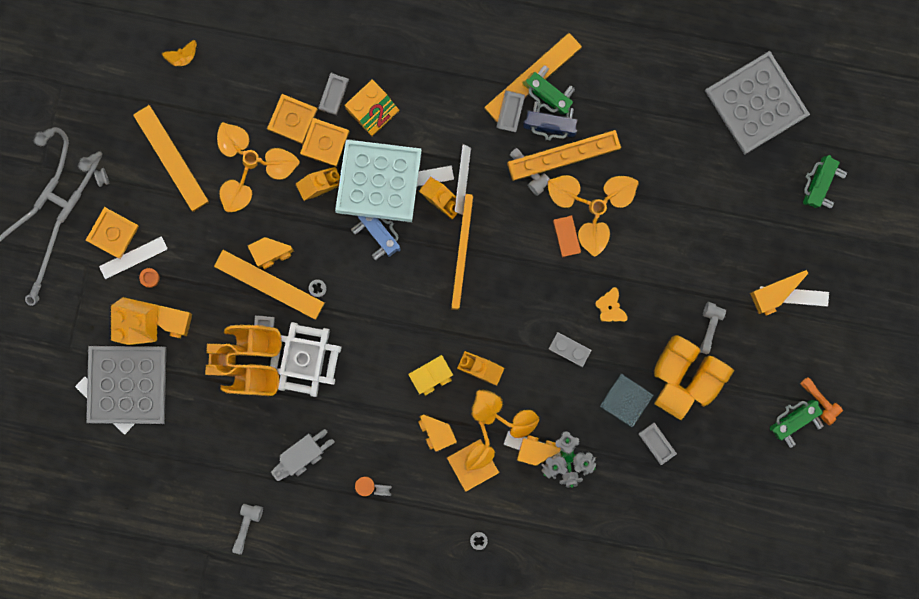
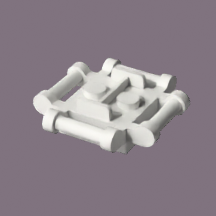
(305, 359)

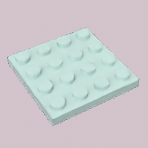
(378, 180)

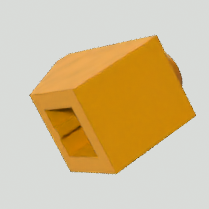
(318, 183)
(439, 196)
(268, 250)
(480, 368)
(439, 433)
(536, 452)

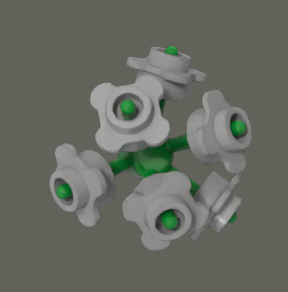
(557, 464)

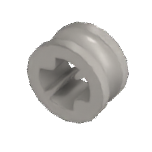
(101, 177)
(311, 289)
(382, 490)
(478, 534)

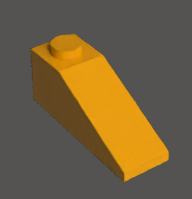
(774, 295)
(173, 321)

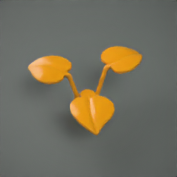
(231, 141)
(596, 235)
(485, 411)

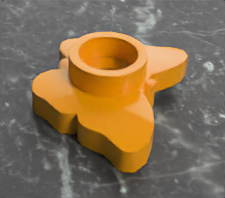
(182, 56)
(615, 313)

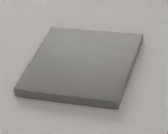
(757, 102)
(126, 384)

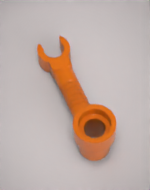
(831, 411)

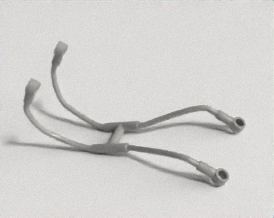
(86, 164)

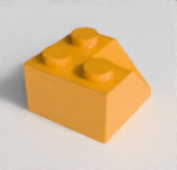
(133, 322)

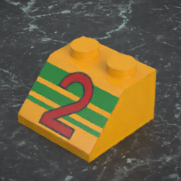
(371, 107)

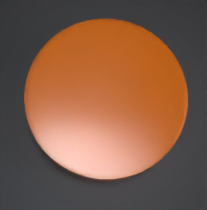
(149, 277)
(364, 486)

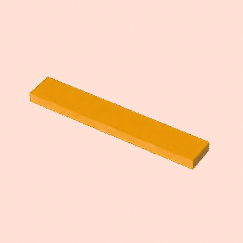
(552, 59)
(564, 155)
(171, 158)
(462, 252)
(269, 284)

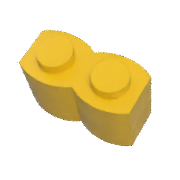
(430, 375)

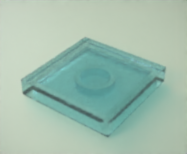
(626, 400)

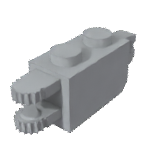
(299, 455)

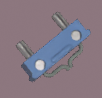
(381, 235)

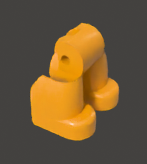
(248, 379)
(704, 385)

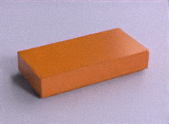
(567, 236)

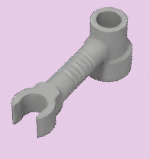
(538, 181)
(714, 313)
(250, 513)

